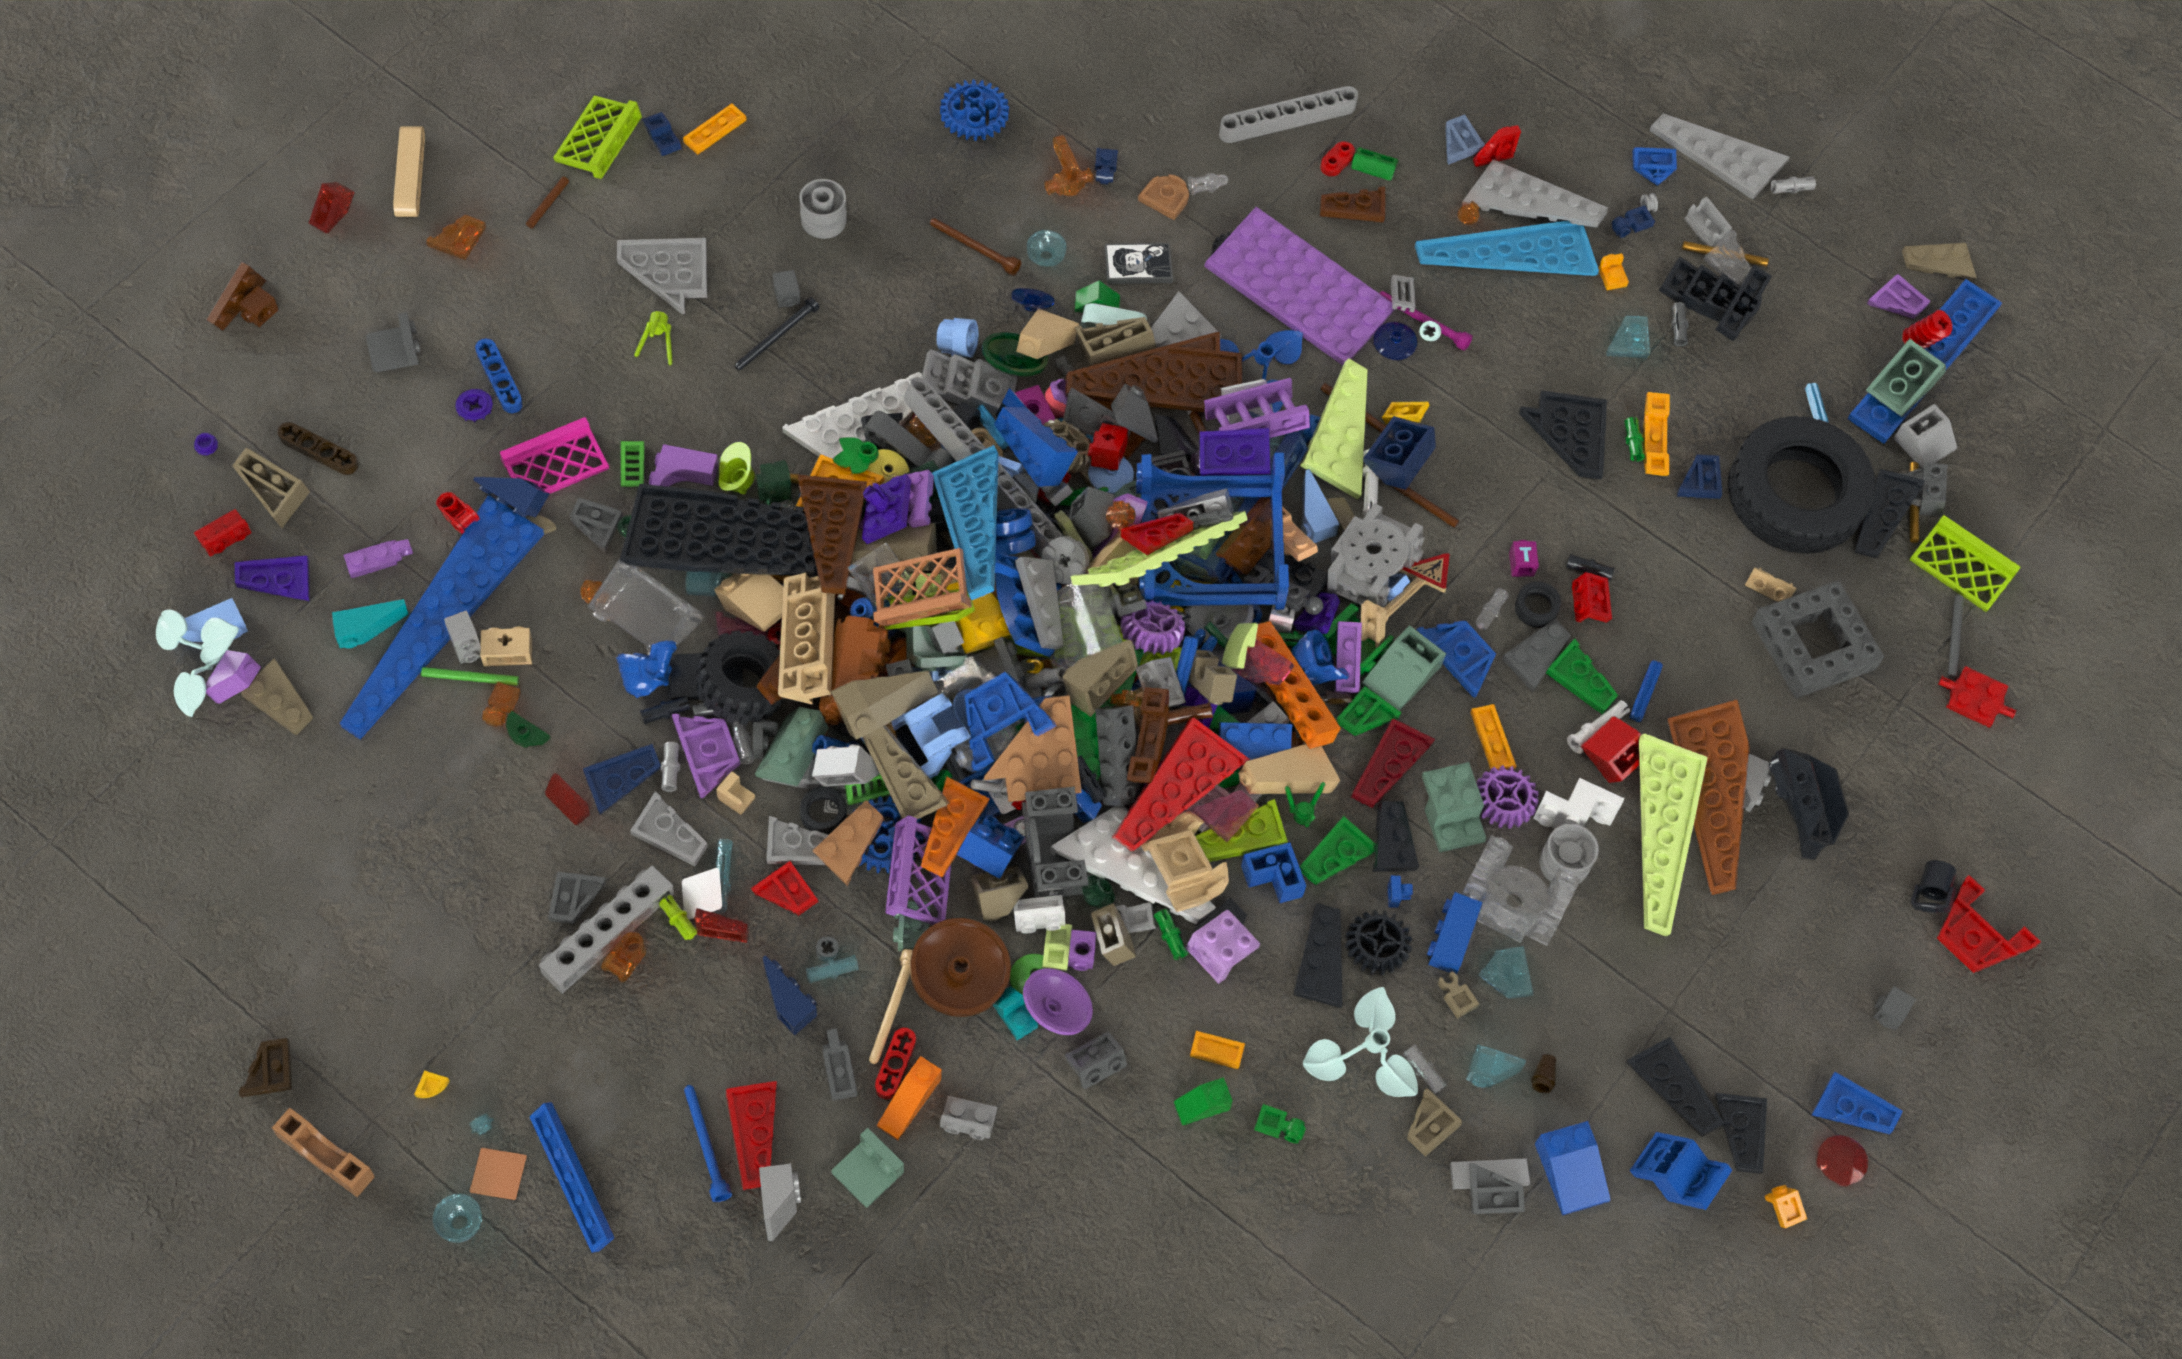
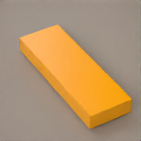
(714, 128)
(1492, 737)

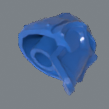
(1316, 659)
(645, 673)

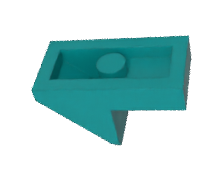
(1015, 1013)

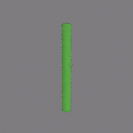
(469, 676)

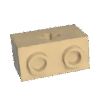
(496, 653)

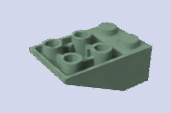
(1404, 668)

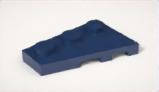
(620, 775)

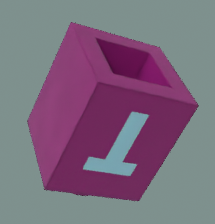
(1523, 558)

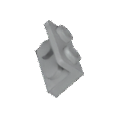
(1162, 675)
(968, 1118)

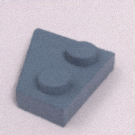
(1461, 139)

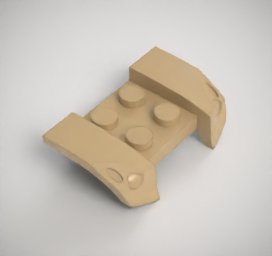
(1184, 864)

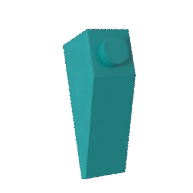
(362, 624)

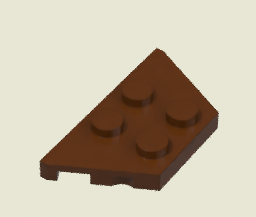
(1250, 540)

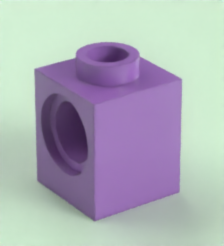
(1084, 940)

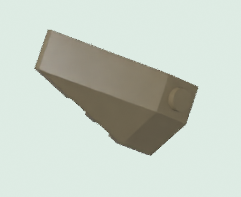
(877, 701)

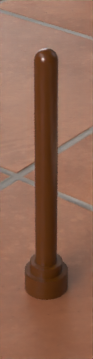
(1010, 264)

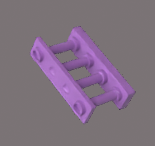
(1240, 402)

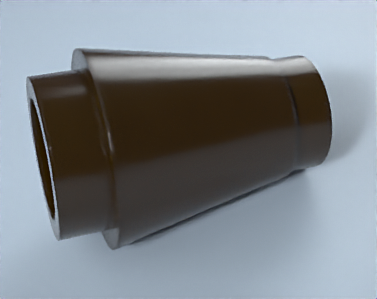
(1545, 1074)

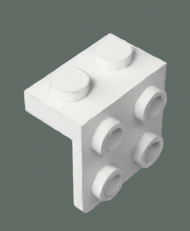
(1039, 914)

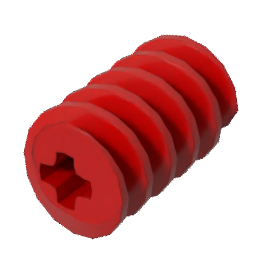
(1929, 329)

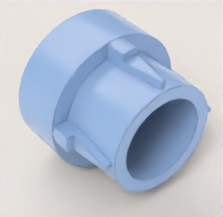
(958, 337)

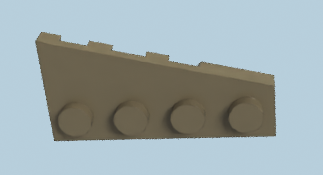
(904, 778)

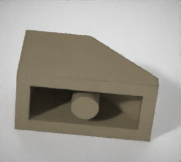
(1113, 935)

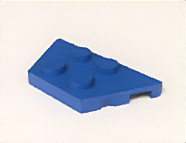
(1466, 653)

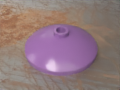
(1057, 1001)

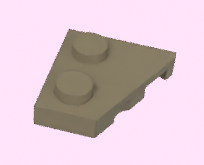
(1432, 1123)

